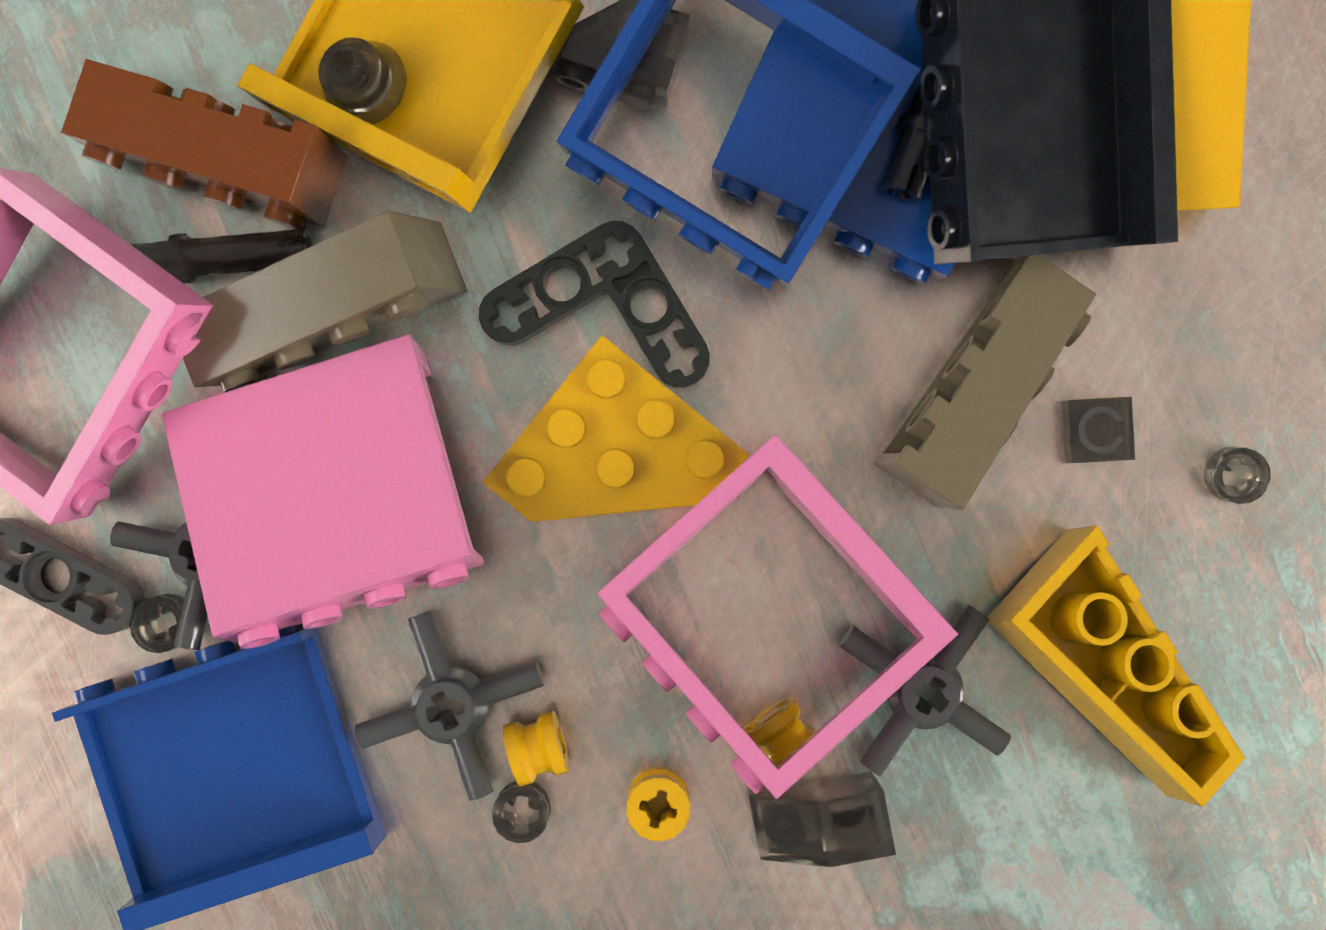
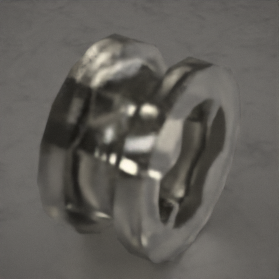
(1255, 485)
(147, 612)
(506, 820)

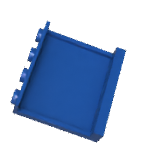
(802, 121)
(226, 775)

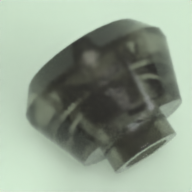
(363, 78)

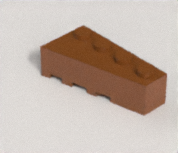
(201, 141)

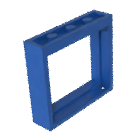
(798, 22)

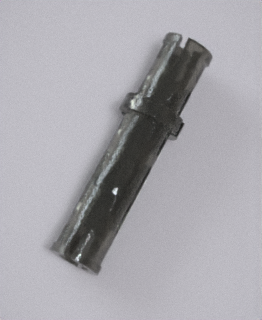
(226, 254)

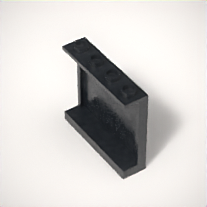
(1047, 126)

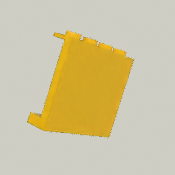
(465, 91)

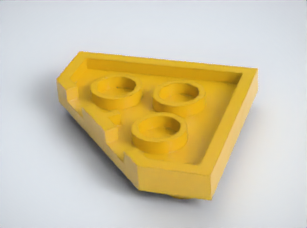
(612, 446)

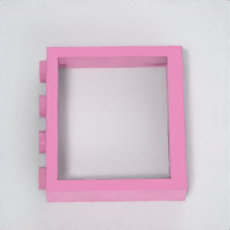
(141, 378)
(853, 546)

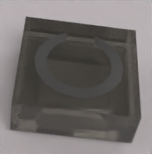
(1098, 430)

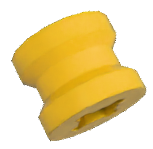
(779, 730)
(536, 748)
(660, 789)

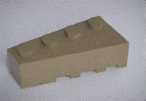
(323, 298)
(987, 382)

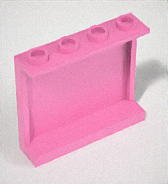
(318, 493)

